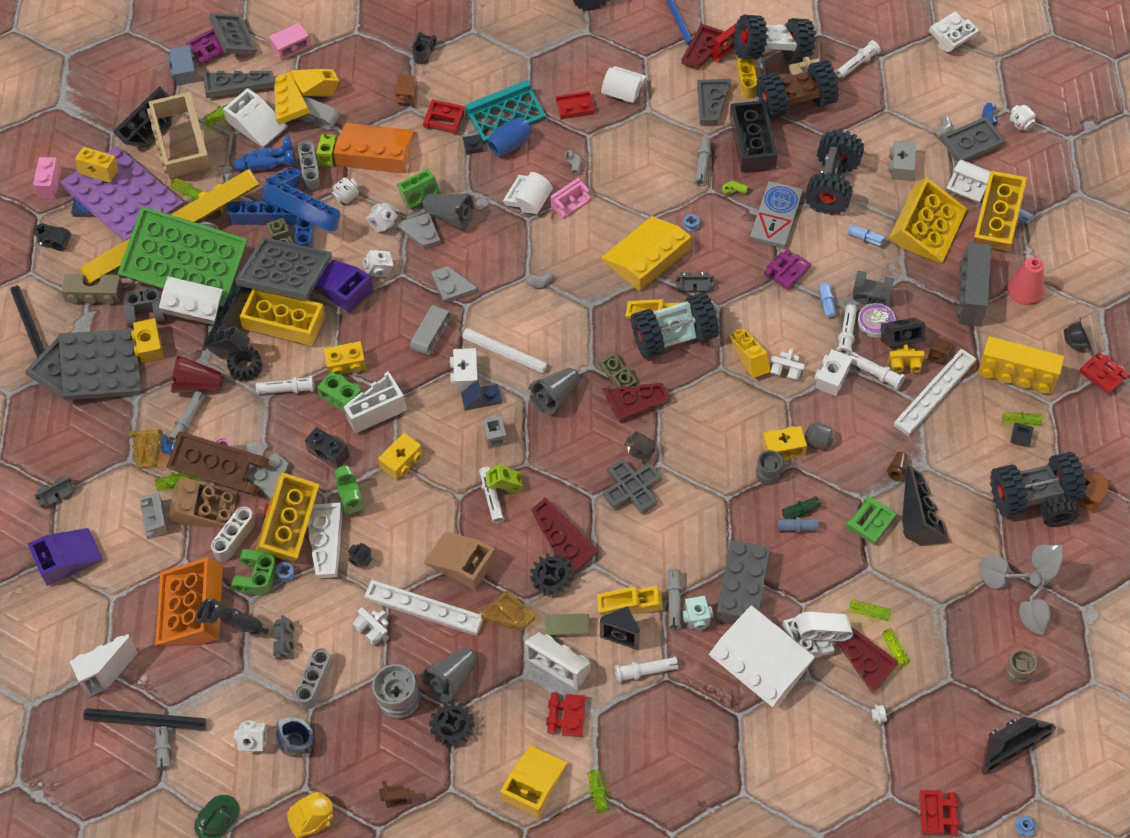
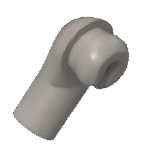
(945, 128)
(574, 160)
(538, 281)

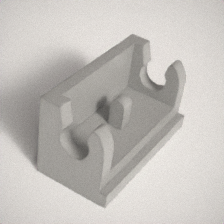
(153, 515)

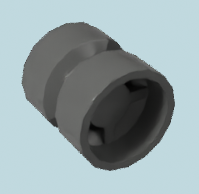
(769, 467)

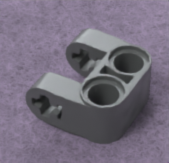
(871, 291)
(143, 305)

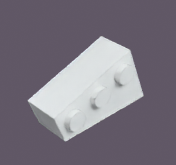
(376, 404)

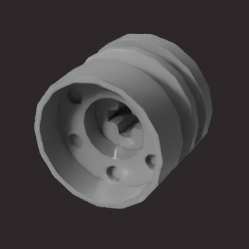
(390, 683)

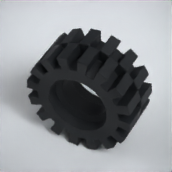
(246, 372)
(1059, 511)

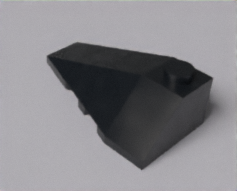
(919, 513)

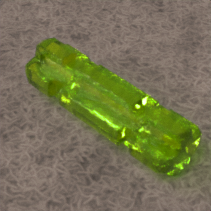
(895, 647)

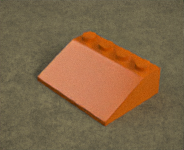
(373, 148)
(179, 598)

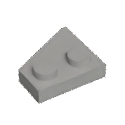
(420, 230)
(451, 284)
(267, 477)

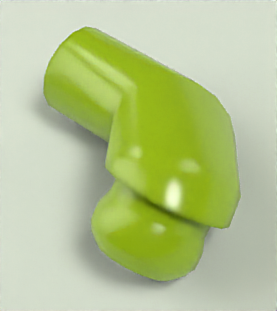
(733, 186)

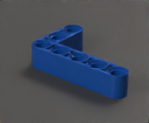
(283, 192)
(264, 212)

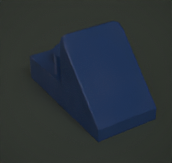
(480, 397)

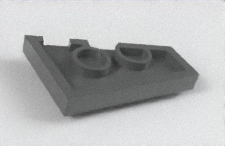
(711, 99)

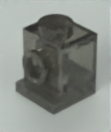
(640, 446)

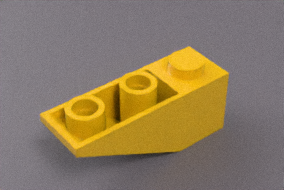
(750, 353)

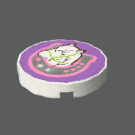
(872, 317)

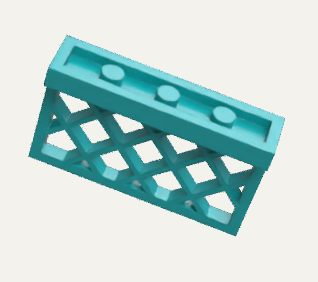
(500, 98)

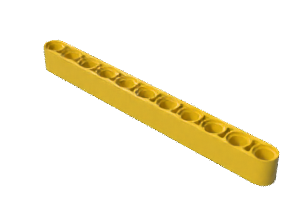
(194, 212)

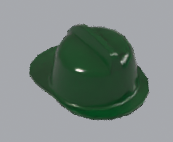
(216, 817)

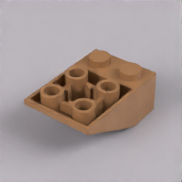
(201, 504)
(461, 558)

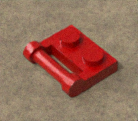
(723, 44)
(444, 111)

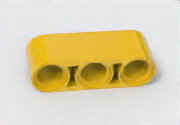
(746, 77)

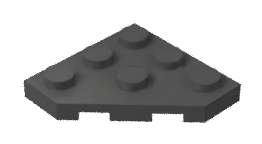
(47, 370)

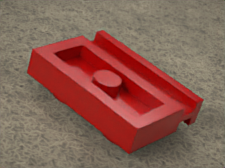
(575, 105)

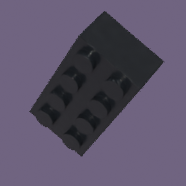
(753, 136)

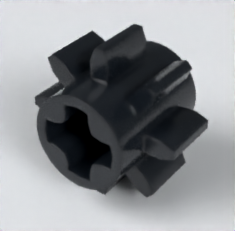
(359, 555)

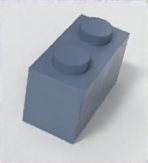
(183, 65)

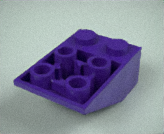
(344, 284)
(64, 554)

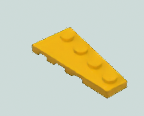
(288, 99)

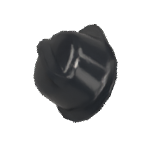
(1076, 337)

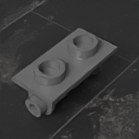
(702, 281)
(47, 494)
(285, 646)

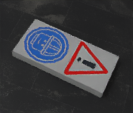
(776, 214)

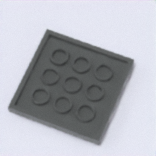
(284, 268)
(99, 364)

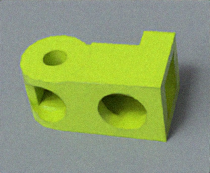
(325, 150)
(504, 478)

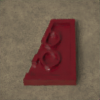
(701, 46)
(632, 401)
(868, 659)

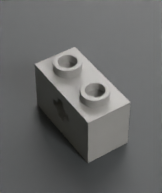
(903, 160)

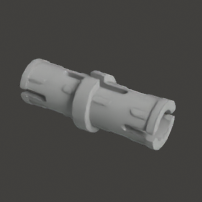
(162, 748)

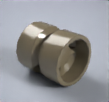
(1020, 667)

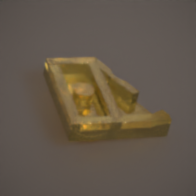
(146, 447)
(508, 612)

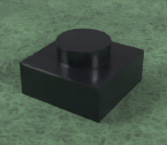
(473, 144)
(1021, 434)

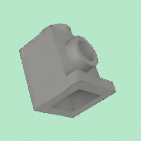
(494, 432)

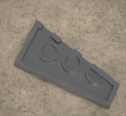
(231, 83)

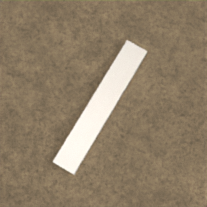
(934, 392)
(423, 607)

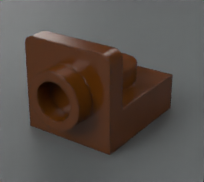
(940, 350)
(397, 797)

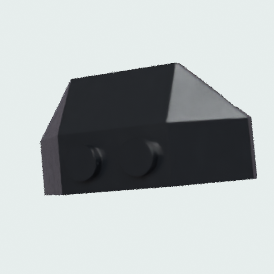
(137, 128)
(1013, 740)

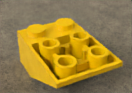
(533, 781)

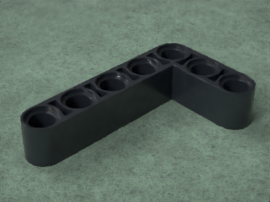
(225, 334)

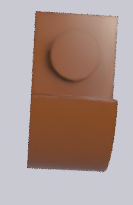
(405, 89)
(1096, 490)

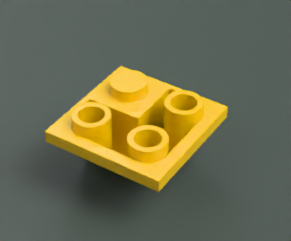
(315, 82)

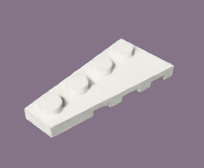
(325, 538)

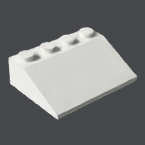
(762, 656)

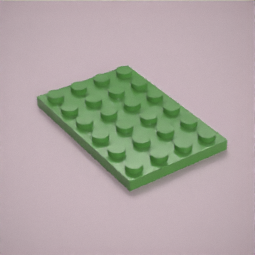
(182, 250)

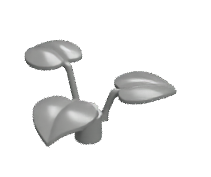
(1048, 561)

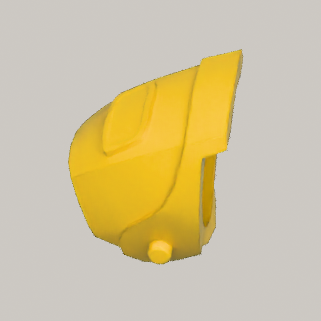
(310, 815)

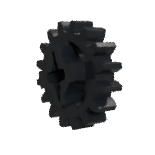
(557, 567)
(443, 727)

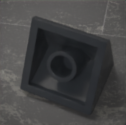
(620, 628)

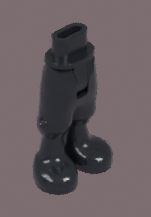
(211, 610)

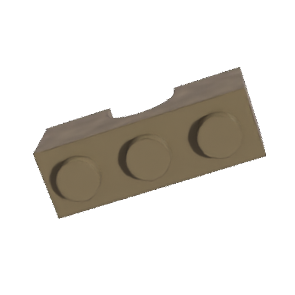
(106, 291)

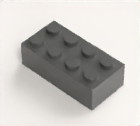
(974, 284)
(742, 580)

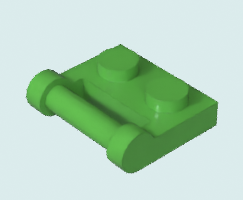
(875, 524)

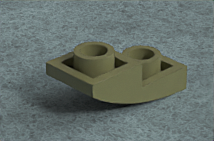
(279, 231)
(616, 371)
(567, 624)

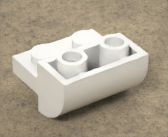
(953, 31)
(622, 84)
(969, 181)
(528, 193)
(816, 647)

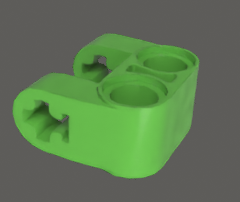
(348, 490)
(260, 574)

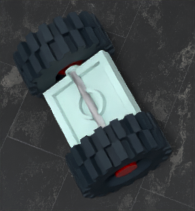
(675, 325)

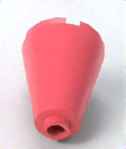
(1028, 282)

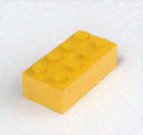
(1000, 210)
(282, 317)
(1020, 365)
(287, 517)

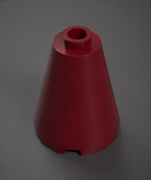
(193, 377)

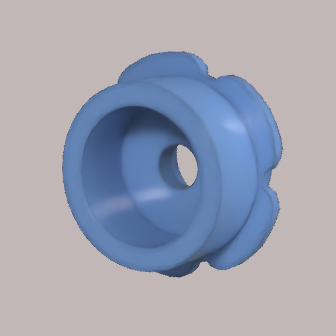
(1023, 831)

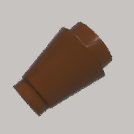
(898, 466)

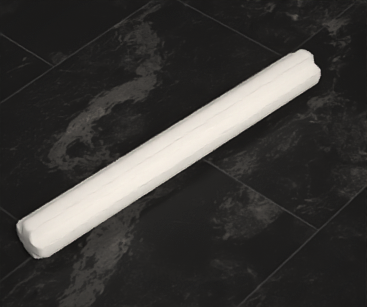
(504, 350)

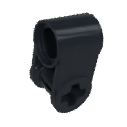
(423, 47)
(54, 237)

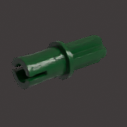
(801, 508)

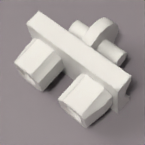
(795, 368)
(377, 631)

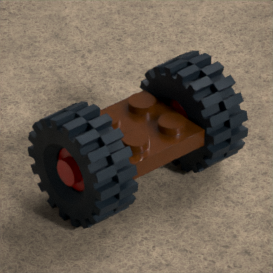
(816, 84)

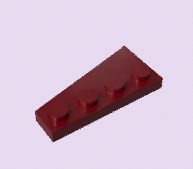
(563, 535)

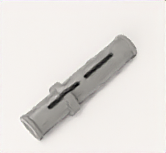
(703, 157)
(183, 423)
(674, 590)

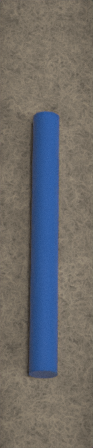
(679, 20)

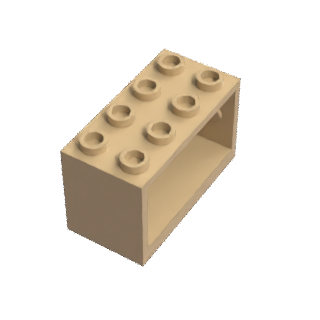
(172, 106)

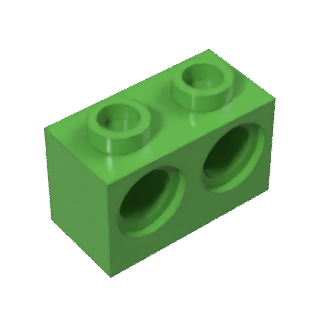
(414, 188)
(338, 395)

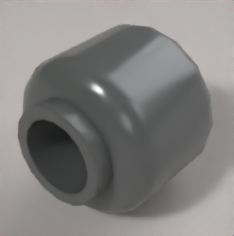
(819, 435)

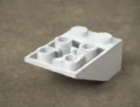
(253, 118)
(103, 664)

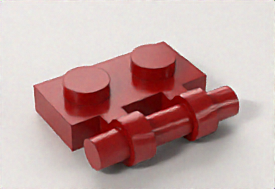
(1101, 375)
(573, 715)
(932, 812)

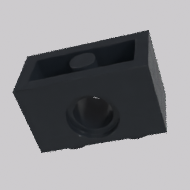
(903, 332)
(327, 448)

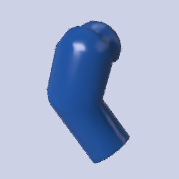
(987, 112)
(165, 446)

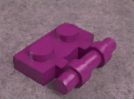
(204, 43)
(791, 272)

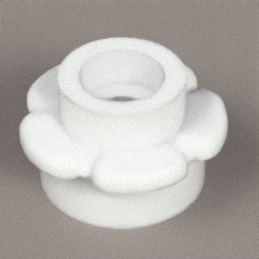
(879, 714)

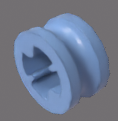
(691, 227)
(285, 578)

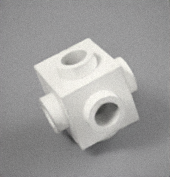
(381, 217)
(378, 263)
(251, 736)

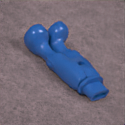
(266, 158)

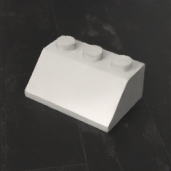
(190, 300)
(557, 660)

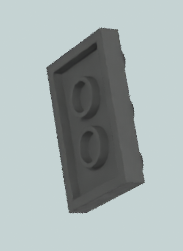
(232, 34)
(973, 140)

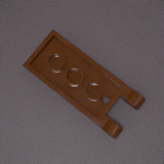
(214, 462)

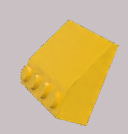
(928, 221)
(648, 251)

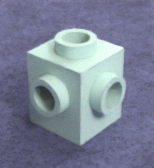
(697, 613)

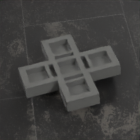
(632, 486)

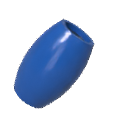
(509, 136)

